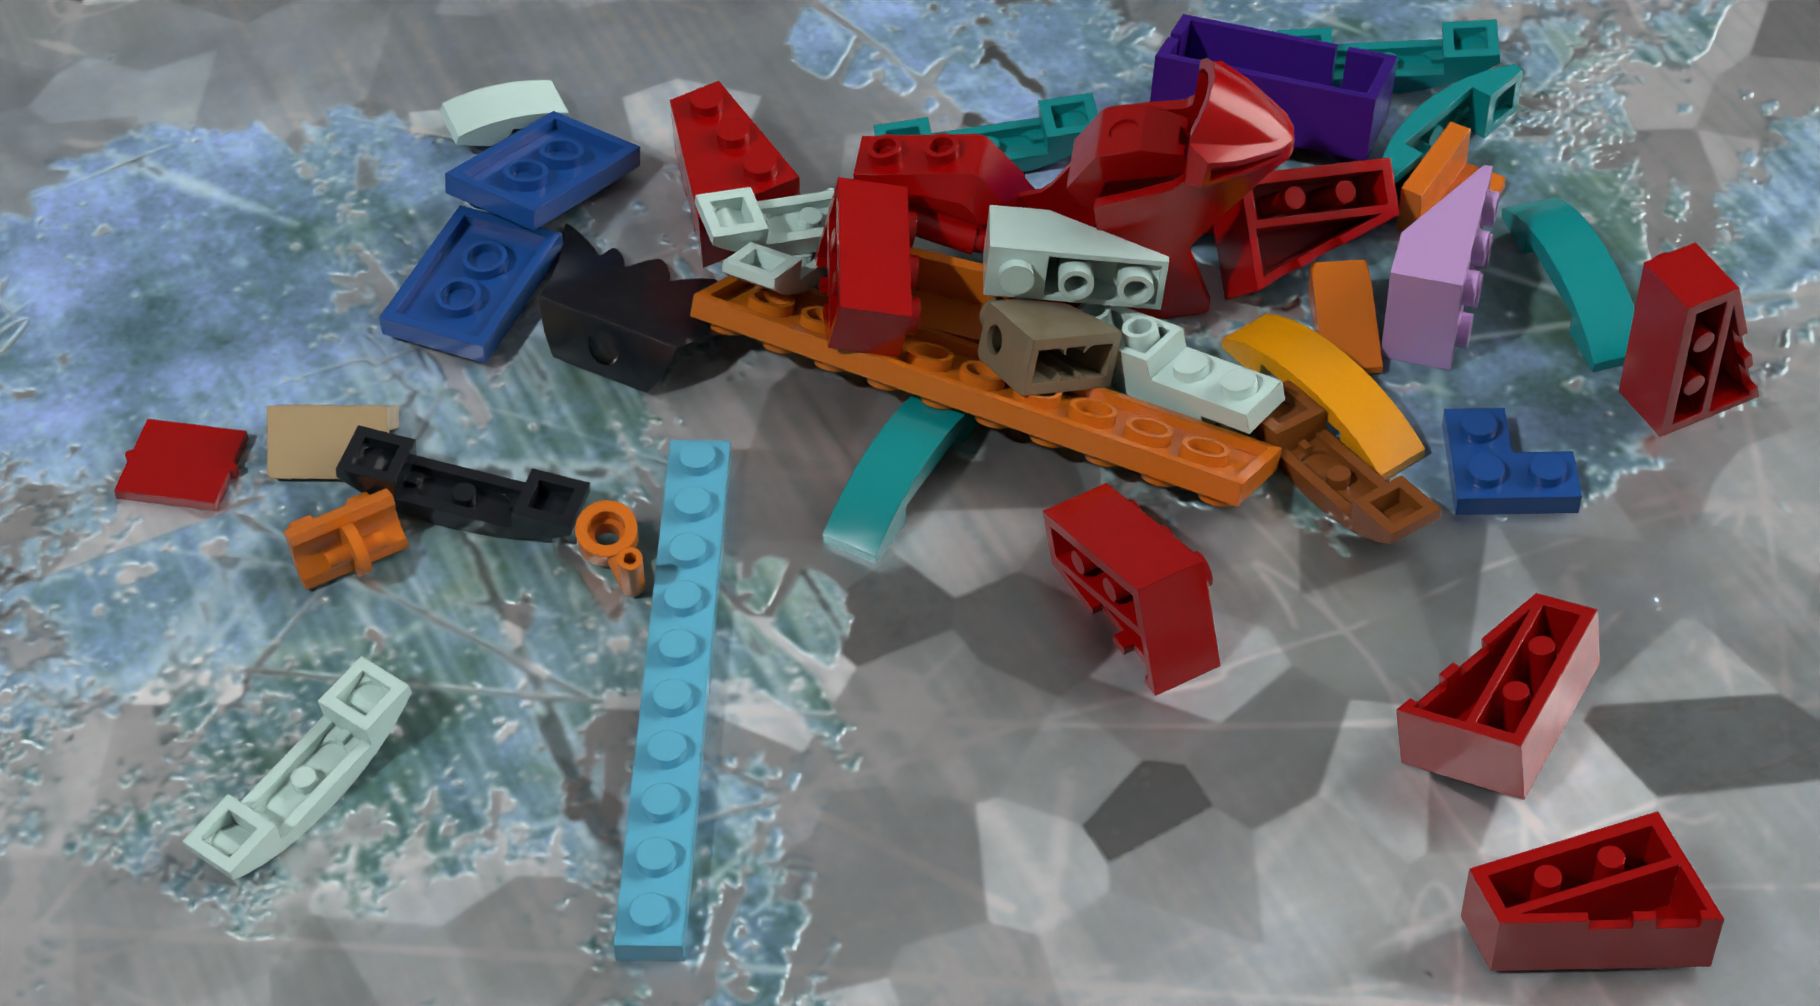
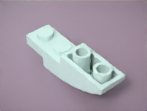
(1164, 372)

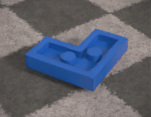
(1495, 480)

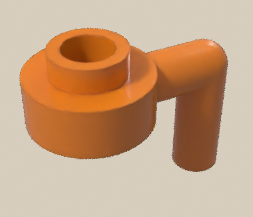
(622, 556)

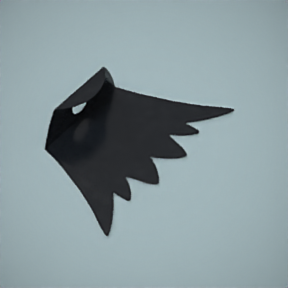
(630, 303)

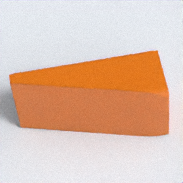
(1345, 310)

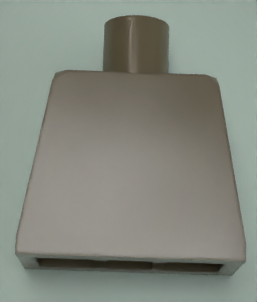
(1046, 346)

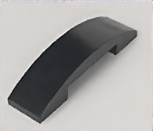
(462, 496)

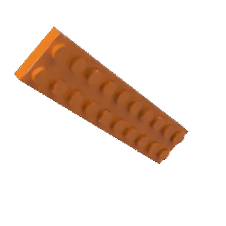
(948, 374)

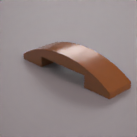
(1338, 478)

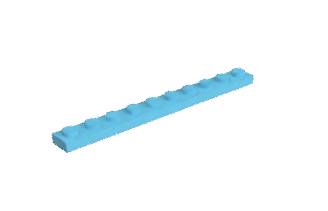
(674, 706)

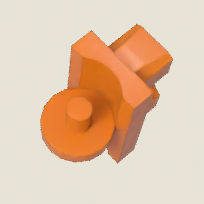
(345, 538)

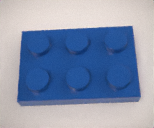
(542, 170)
(471, 284)

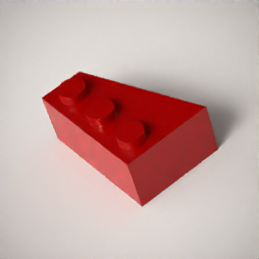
(1140, 579)
(1508, 702)
(1594, 904)

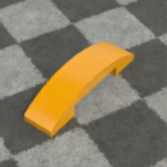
(1352, 399)

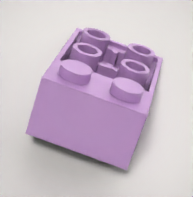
(1438, 277)

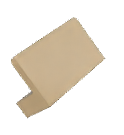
(311, 438)

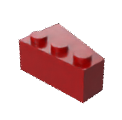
(724, 151)
(1300, 217)
(869, 268)
(1686, 343)

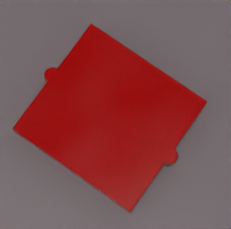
(181, 464)

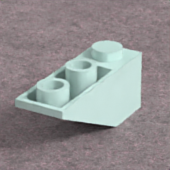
(1064, 260)

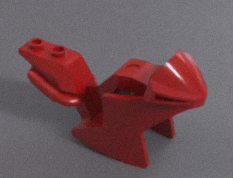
(1135, 172)

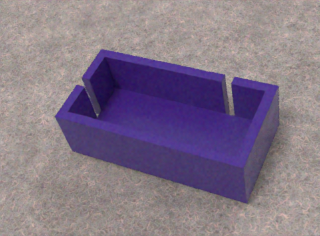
(1293, 74)

